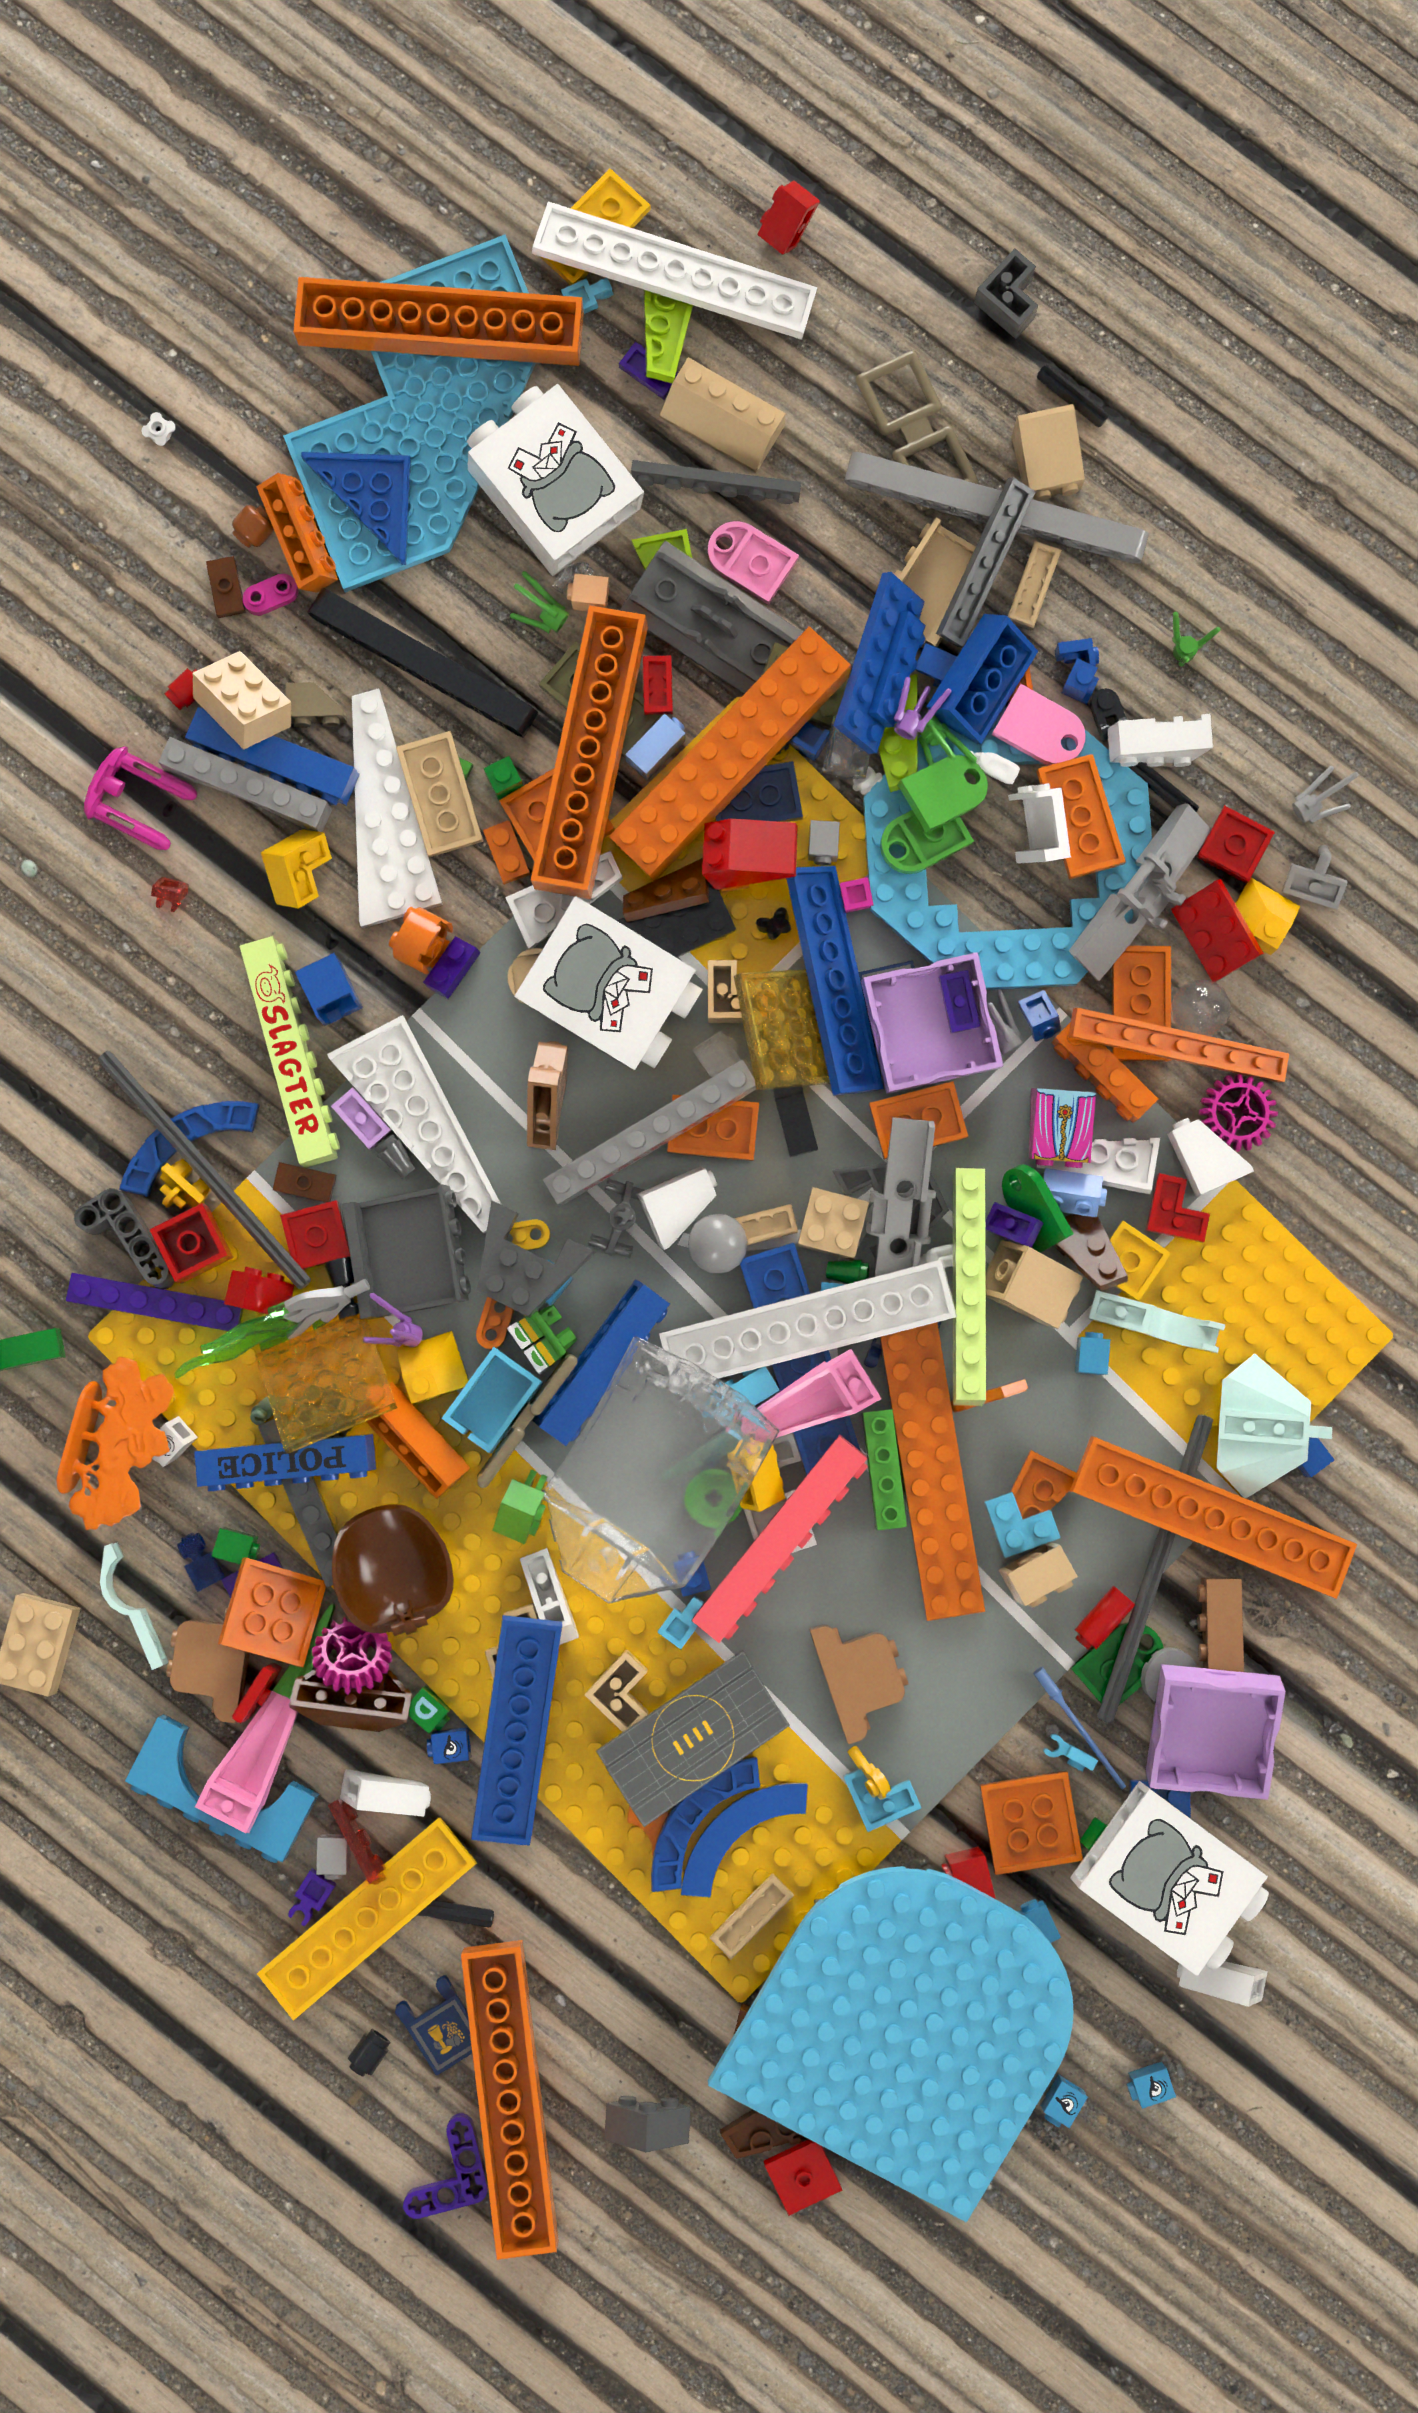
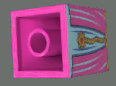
(1061, 1126)

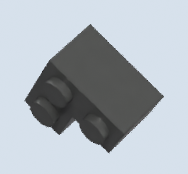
(1003, 295)
(647, 2124)

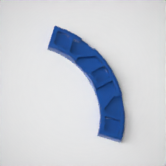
(193, 1124)
(688, 1814)
(731, 1824)

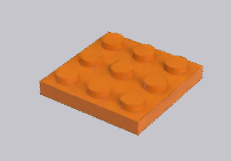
(527, 810)
(272, 1612)
(1031, 1822)

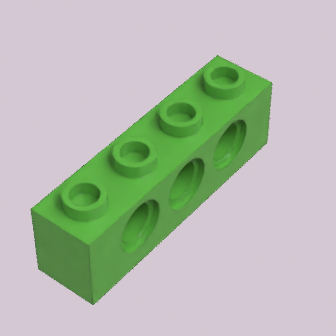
(884, 1469)

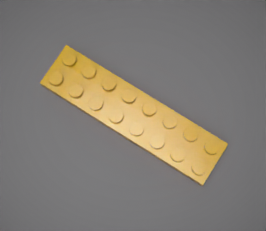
(366, 1919)

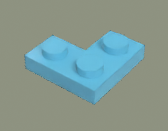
(1017, 1533)
(878, 1812)

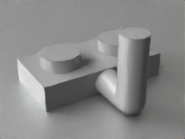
(1315, 884)

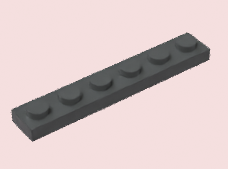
(706, 480)
(985, 562)
(309, 1511)

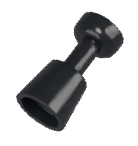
(341, 1273)

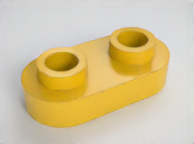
(522, 1231)

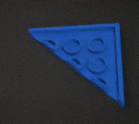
(373, 489)

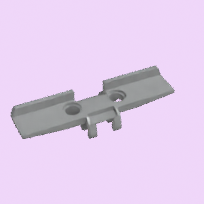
(1145, 893)
(891, 1217)

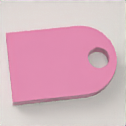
(752, 561)
(1038, 726)

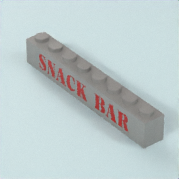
(651, 1132)

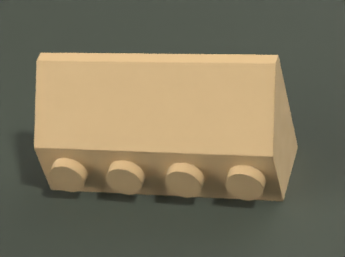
(722, 415)

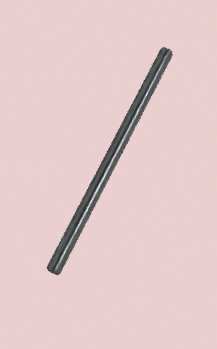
(204, 1170)
(1150, 1584)

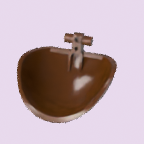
(391, 1570)

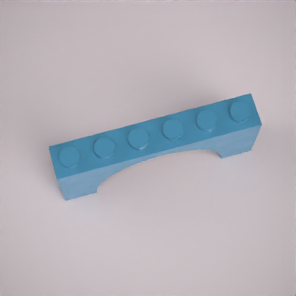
(162, 1774)

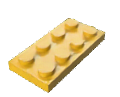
(610, 200)

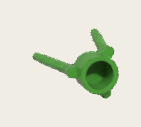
(552, 614)
(1187, 646)
(935, 734)

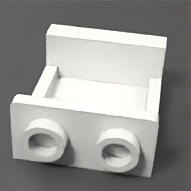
(1044, 824)

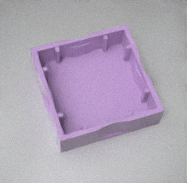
(914, 1028)
(1214, 1731)

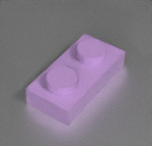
(361, 1118)

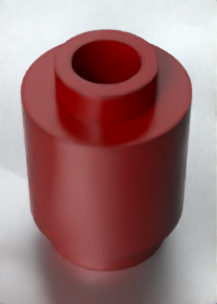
(181, 690)

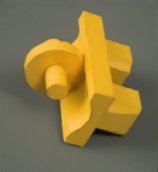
(178, 1189)

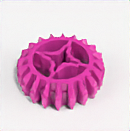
(1249, 1115)
(352, 1665)

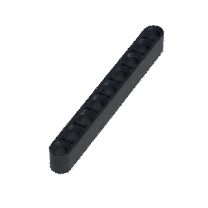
(422, 662)

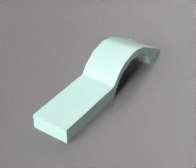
(1155, 1322)
(139, 1616)

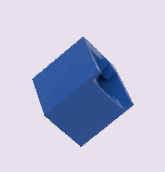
(328, 989)

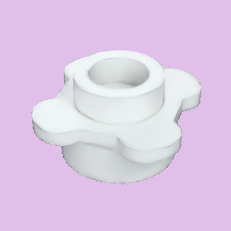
(162, 436)
(865, 785)

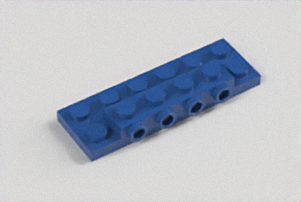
(882, 664)

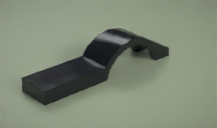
(795, 1120)

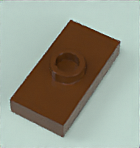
(225, 587)
(304, 1182)

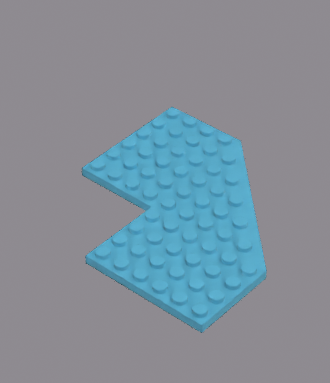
(427, 415)

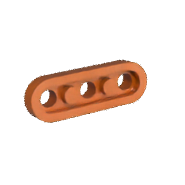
(493, 1321)

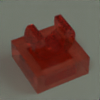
(169, 890)

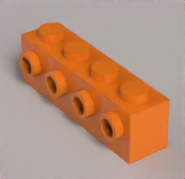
(297, 532)
(1107, 1074)
(419, 1445)

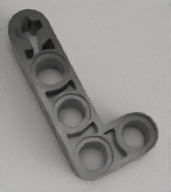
(132, 1241)

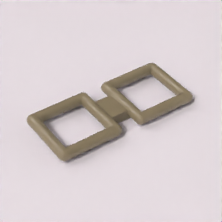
(913, 425)
(531, 1409)

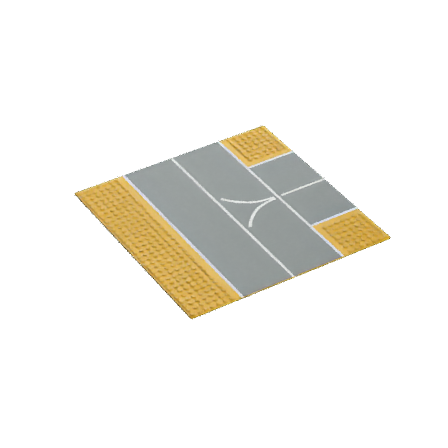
(963, 1672)

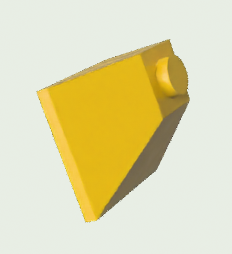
(1266, 914)
(432, 1368)

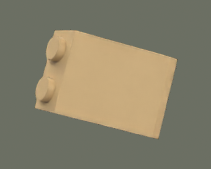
(1049, 452)
(1031, 1283)

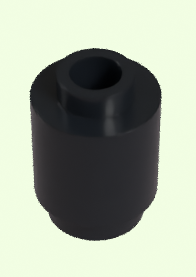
(368, 2053)

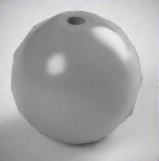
(717, 1243)

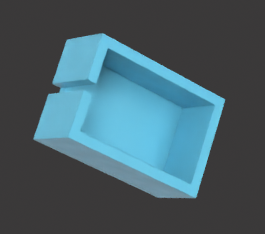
(492, 1400)

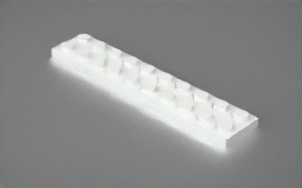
(674, 270)
(816, 1321)

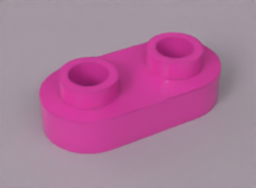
(270, 595)

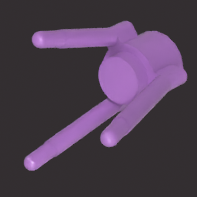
(910, 722)
(403, 1332)

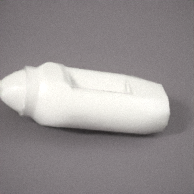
(997, 766)
(942, 1253)

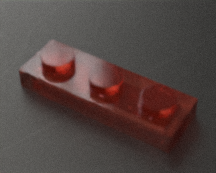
(358, 1841)

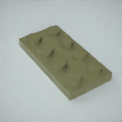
(559, 684)

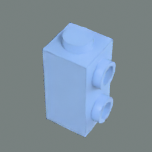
(656, 746)
(1076, 1191)

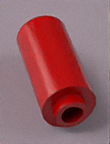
(1103, 1618)

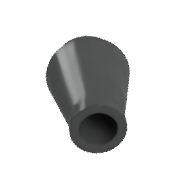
(395, 1156)

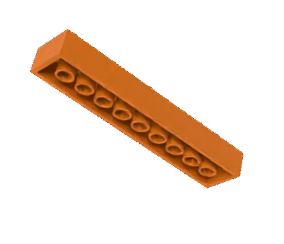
(438, 321)
(589, 752)
(731, 753)
(509, 2100)

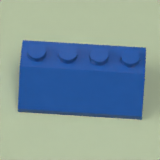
(983, 677)

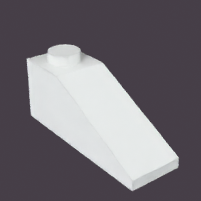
(548, 1592)

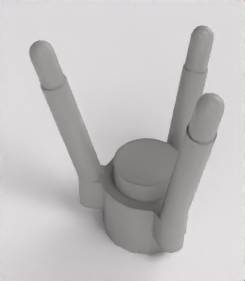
(1308, 806)
(1009, 1035)

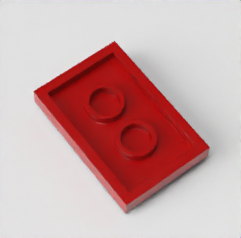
(1217, 931)

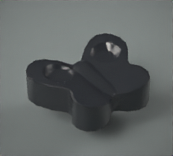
(775, 925)

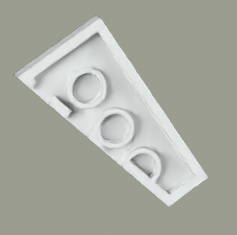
(541, 911)
(1122, 1164)

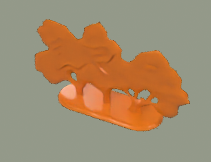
(123, 1440)

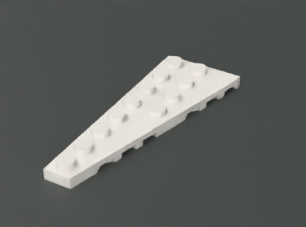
(390, 846)
(403, 1090)

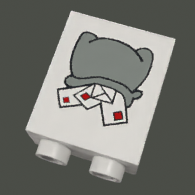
(552, 477)
(609, 985)
(1171, 1880)

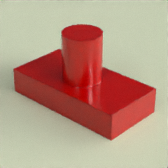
(657, 685)

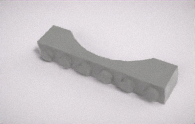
(246, 784)

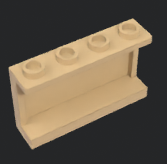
(935, 573)

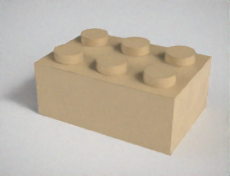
(242, 699)
(1038, 1574)
(37, 1644)

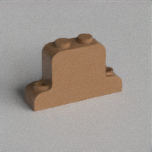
(546, 1094)
(208, 1668)
(859, 1676)

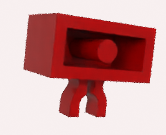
(787, 217)
(255, 1292)

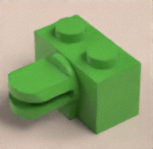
(521, 1509)

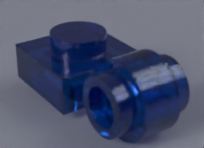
(204, 1569)

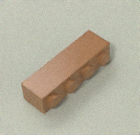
(1221, 1624)

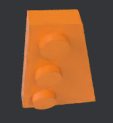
(1040, 1484)

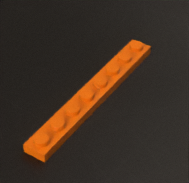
(1178, 1045)

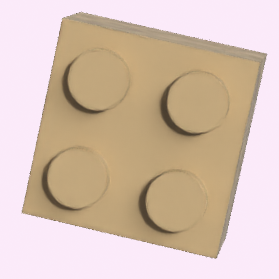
(833, 1224)

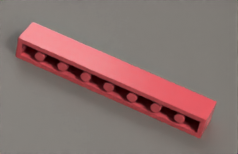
(779, 1539)

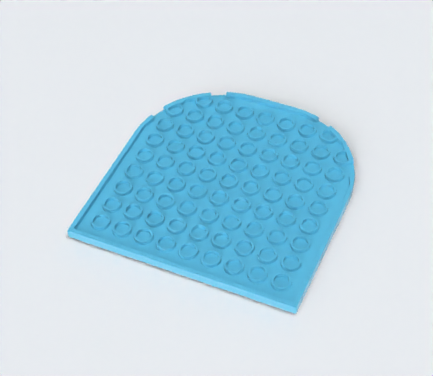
(907, 2032)

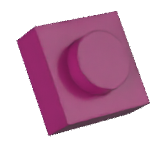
(856, 895)

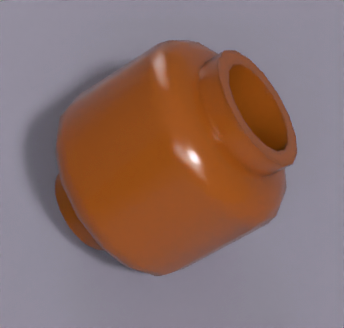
(252, 526)

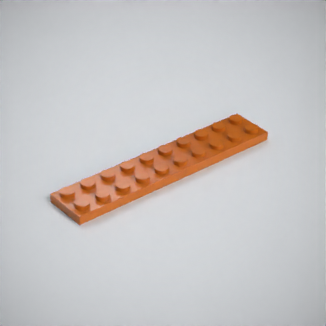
(932, 1473)
(1213, 1517)

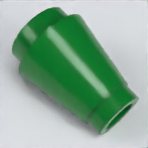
(848, 1270)

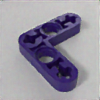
(457, 2184)

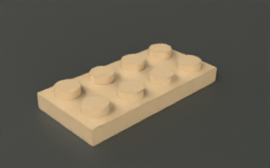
(439, 794)

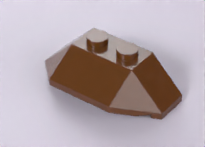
(371, 1710)

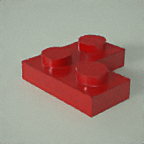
(1169, 1217)

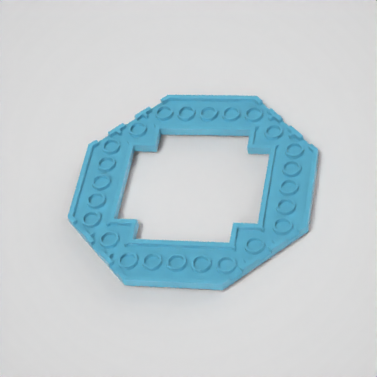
(1006, 956)

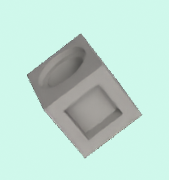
(823, 842)
(332, 1856)

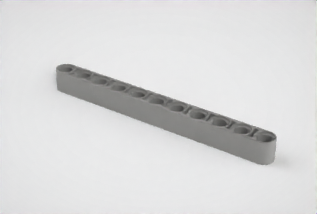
(978, 502)

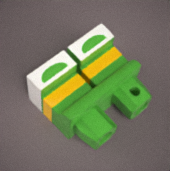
(548, 1350)

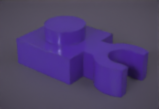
(313, 1894)

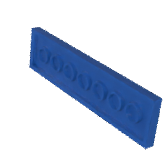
(834, 981)
(776, 1278)
(516, 1730)

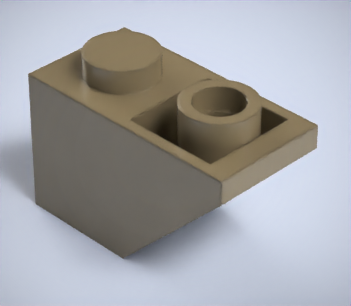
(313, 706)

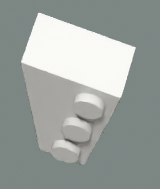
(1159, 741)

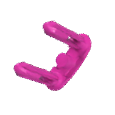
(104, 781)

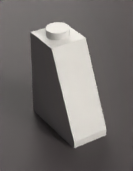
(1206, 1157)
(677, 1203)
(384, 1793)
(1228, 1982)

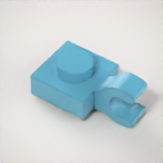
(589, 294)
(679, 1624)
(1077, 1757)

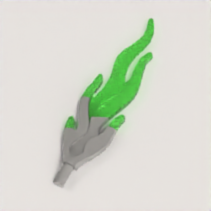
(282, 1324)

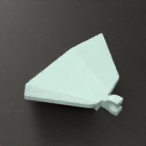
(1262, 1427)

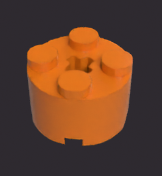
(420, 939)

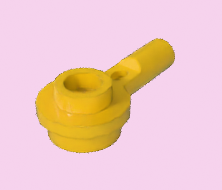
(876, 1782)

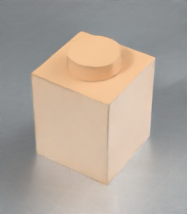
(588, 591)

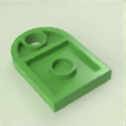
(942, 792)
(922, 848)

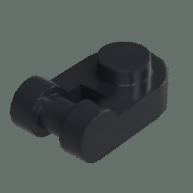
(1103, 706)

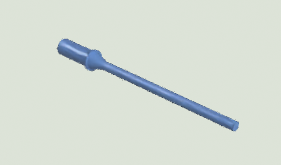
(1056, 1694)

